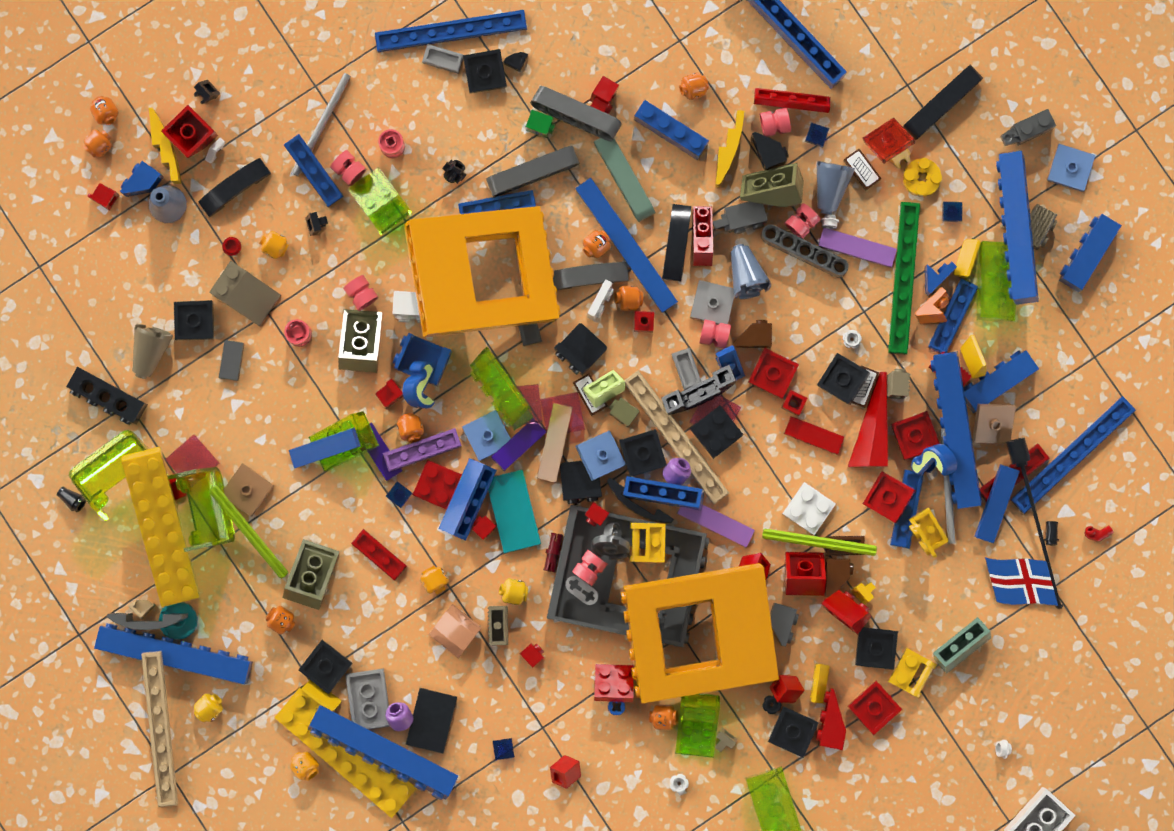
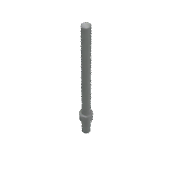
(325, 116)
(948, 503)

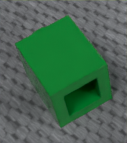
(540, 124)

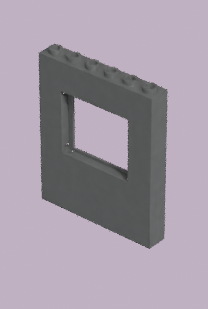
(686, 551)

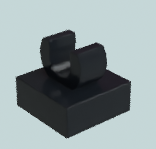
(206, 90)
(314, 223)

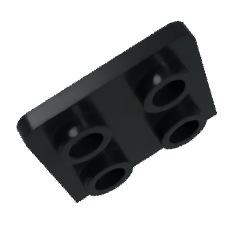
(580, 349)
(578, 484)

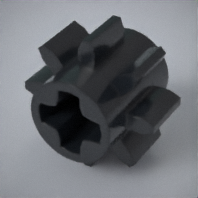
(454, 171)

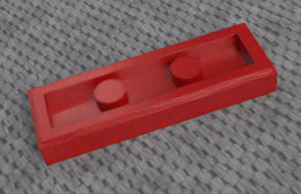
(814, 435)
(379, 554)

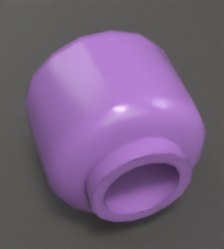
(677, 471)
(399, 716)

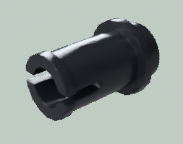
(1051, 533)

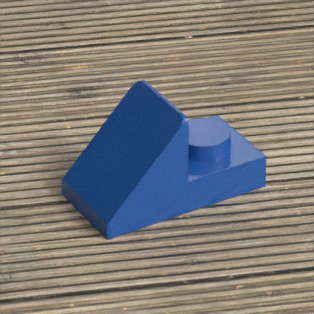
(933, 280)
(729, 357)

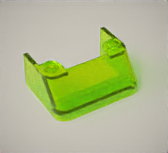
(104, 469)
(210, 521)

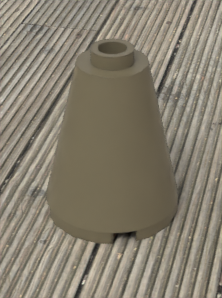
(148, 349)

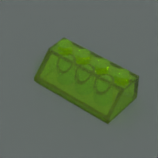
(993, 284)
(501, 390)
(772, 801)

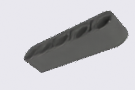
(576, 113)
(532, 171)
(810, 259)

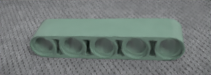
(625, 178)

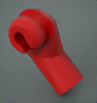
(1098, 535)

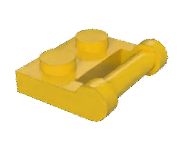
(654, 542)
(906, 670)

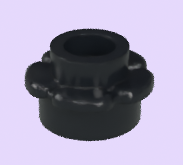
(766, 705)

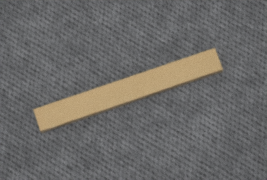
(675, 437)
(159, 728)

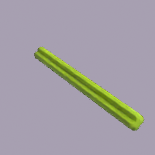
(248, 531)
(820, 542)

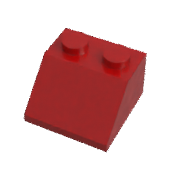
(189, 132)
(805, 573)
(847, 611)

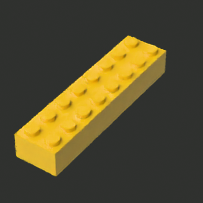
(160, 526)

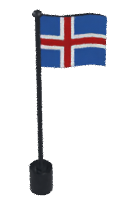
(1023, 579)

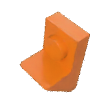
(930, 310)

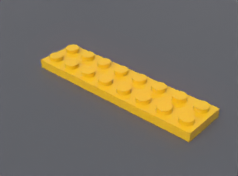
(378, 786)

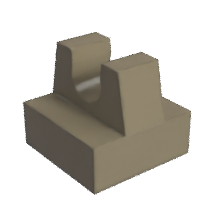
(725, 739)

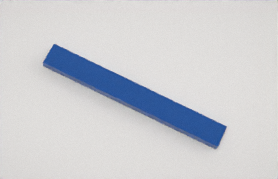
(450, 31)
(626, 245)
(1074, 453)

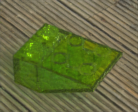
(379, 200)
(364, 432)
(697, 725)

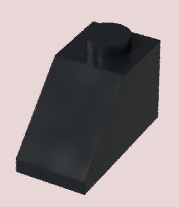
(769, 151)

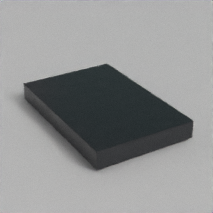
(431, 720)

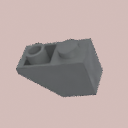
(782, 620)

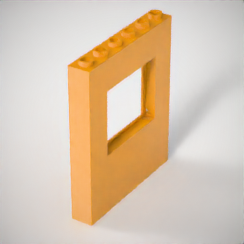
(445, 278)
(739, 625)

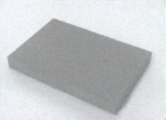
(368, 698)

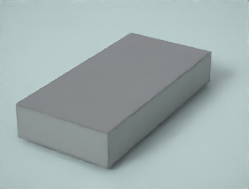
(442, 58)
(686, 368)

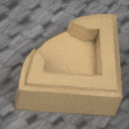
(141, 607)

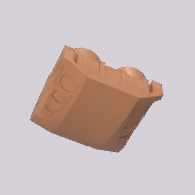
(455, 631)

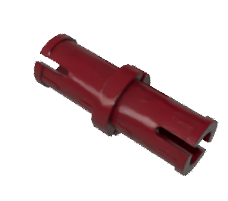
(553, 552)

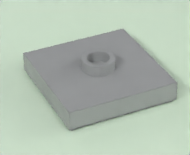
(712, 302)

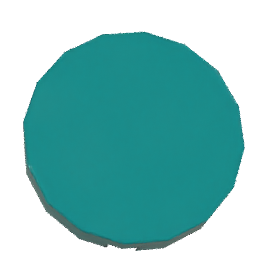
(184, 628)

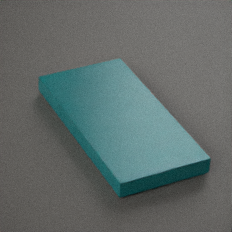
(513, 511)

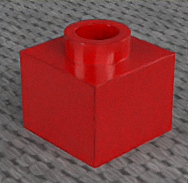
(601, 105)
(639, 327)
(800, 399)
(596, 515)
(483, 527)
(532, 654)

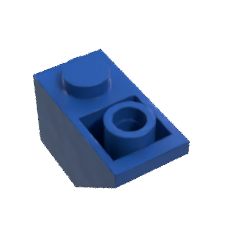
(142, 180)

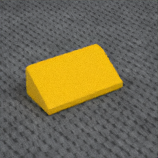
(966, 258)
(973, 357)
(819, 683)
(321, 697)

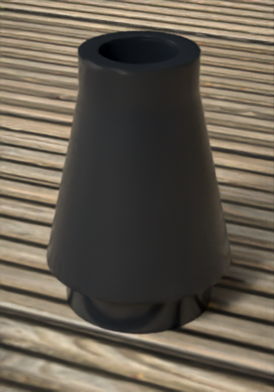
(73, 500)

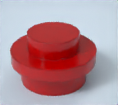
(231, 246)

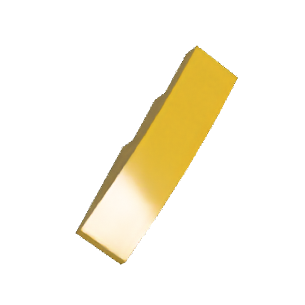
(167, 151)
(727, 153)

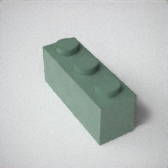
(962, 645)

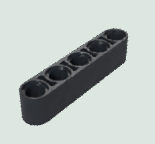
(943, 102)

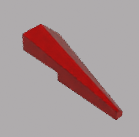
(872, 440)

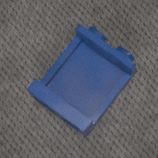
(421, 350)

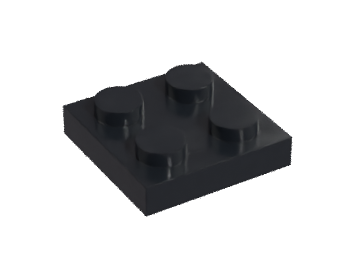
(484, 71)
(193, 320)
(843, 379)
(716, 431)
(643, 453)
(876, 648)
(325, 666)
(793, 732)

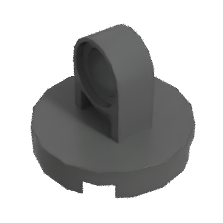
(611, 543)

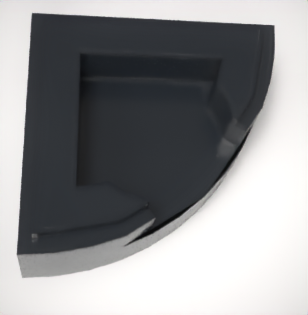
(516, 60)

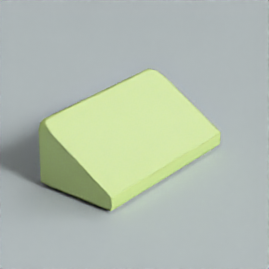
(604, 388)

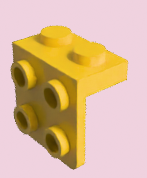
(927, 529)

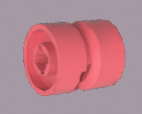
(775, 122)
(391, 143)
(353, 172)
(797, 225)
(360, 292)
(298, 333)
(715, 334)
(584, 572)

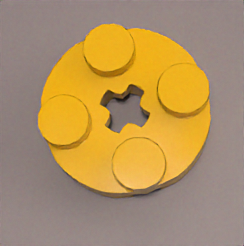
(911, 176)

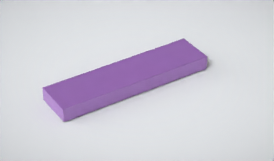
(857, 247)
(422, 450)
(719, 524)

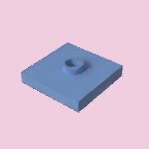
(1071, 167)
(486, 434)
(600, 455)

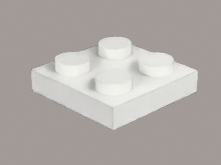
(597, 306)
(809, 508)

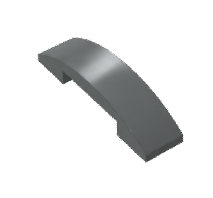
(590, 275)
(126, 620)

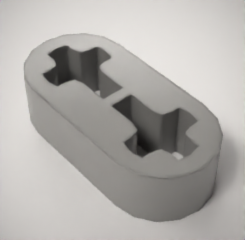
(579, 594)

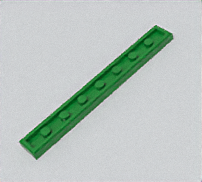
(904, 278)

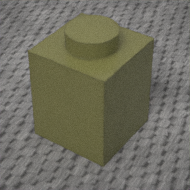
(623, 411)

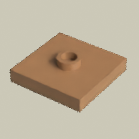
(993, 423)
(247, 489)

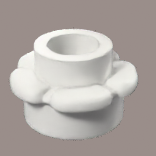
(829, 222)
(852, 334)
(1003, 749)
(679, 788)

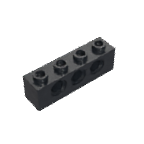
(134, 406)

